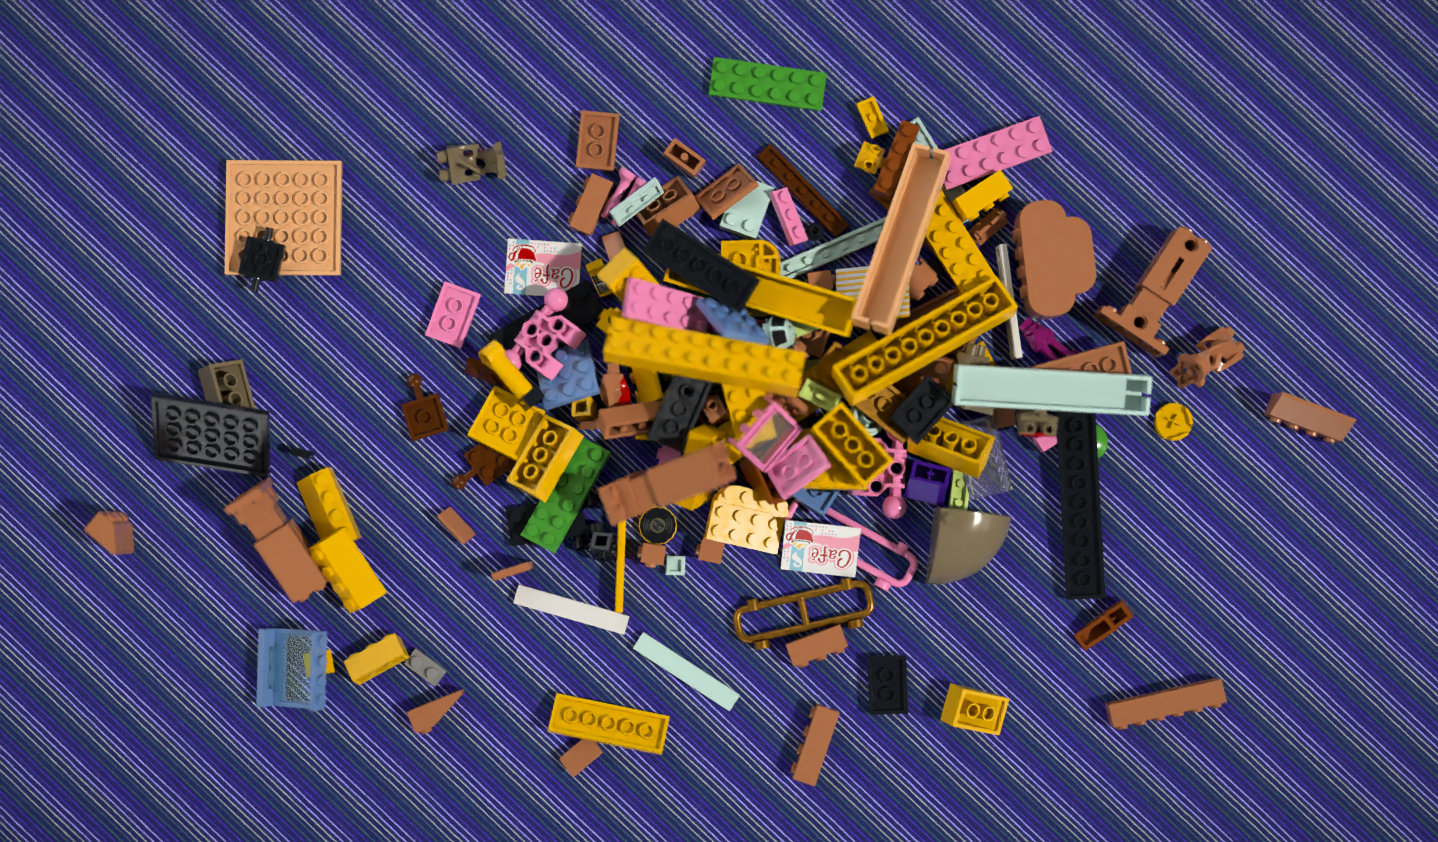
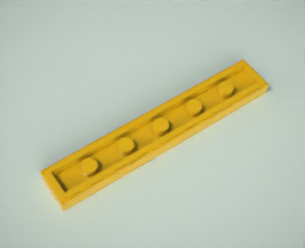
(620, 567)

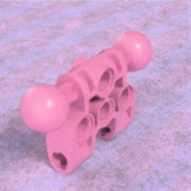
(555, 300)
(894, 505)

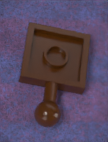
(425, 414)
(486, 463)

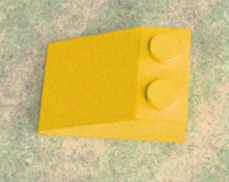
(974, 709)

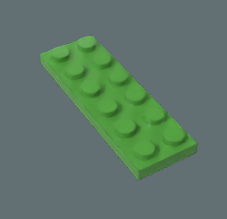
(767, 84)
(553, 519)

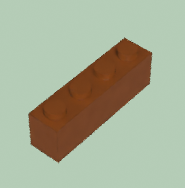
(895, 160)

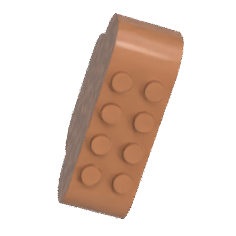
(1052, 259)

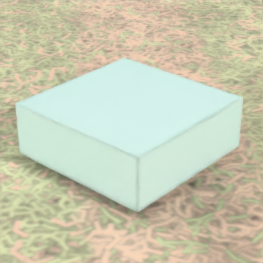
(675, 565)

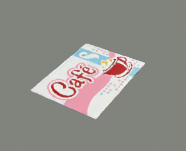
(540, 266)
(820, 548)

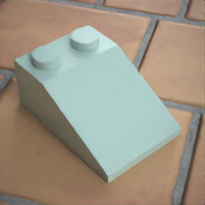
(748, 213)

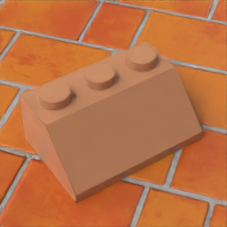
(673, 205)
(112, 531)

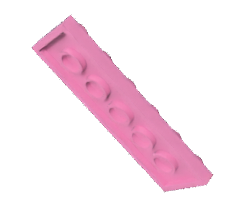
(996, 152)
(664, 307)

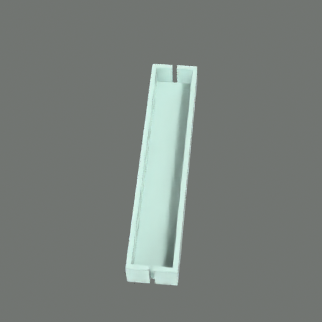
(1051, 389)

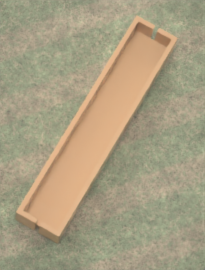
(901, 239)

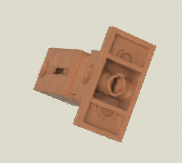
(1158, 290)
(667, 483)
(278, 541)

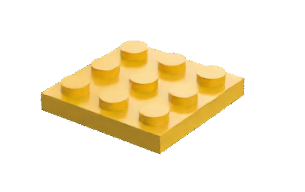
(505, 424)

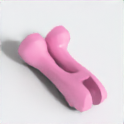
(626, 180)

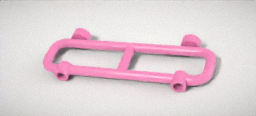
(883, 580)

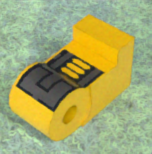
(593, 269)

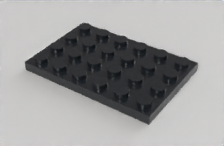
(211, 434)

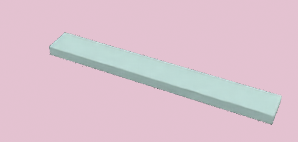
(832, 250)

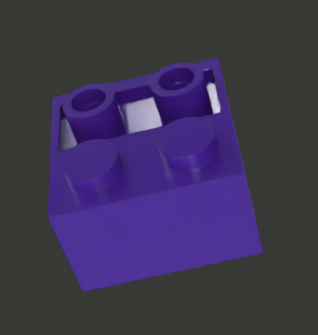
(927, 482)

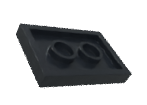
(921, 409)
(887, 684)

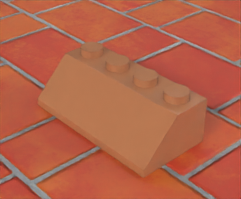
(1309, 417)

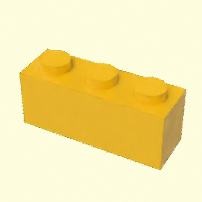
(982, 197)
(376, 658)

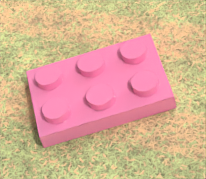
(453, 314)
(798, 466)

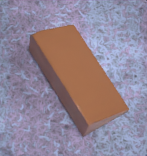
(456, 525)
(580, 756)

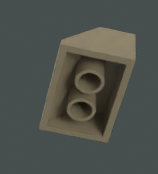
(226, 383)

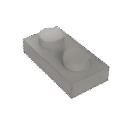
(425, 667)

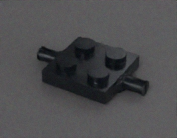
(262, 259)

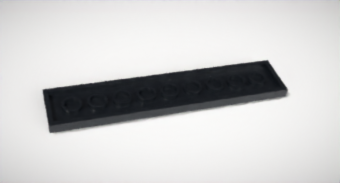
(1080, 505)

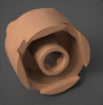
(920, 279)

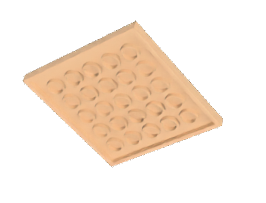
(295, 200)

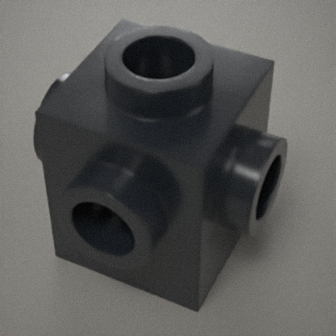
(602, 547)

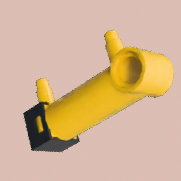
(494, 357)

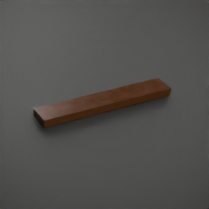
(803, 190)

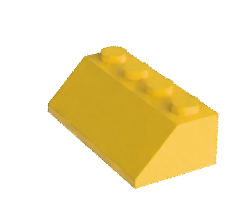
(647, 385)
(955, 447)
(327, 504)
(347, 570)

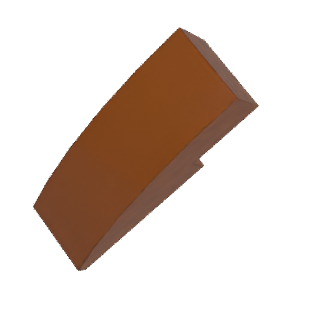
(1104, 624)

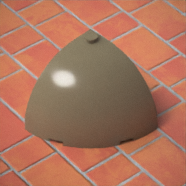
(963, 543)

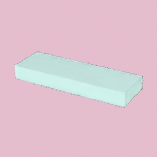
(636, 202)

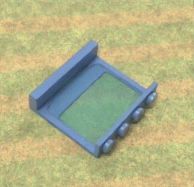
(291, 668)

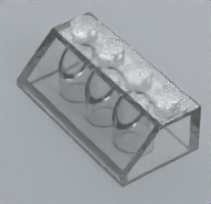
(995, 474)

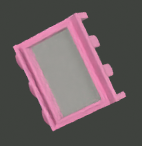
(767, 436)

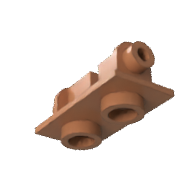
(989, 225)

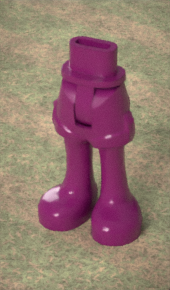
(1041, 337)

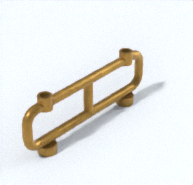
(762, 639)

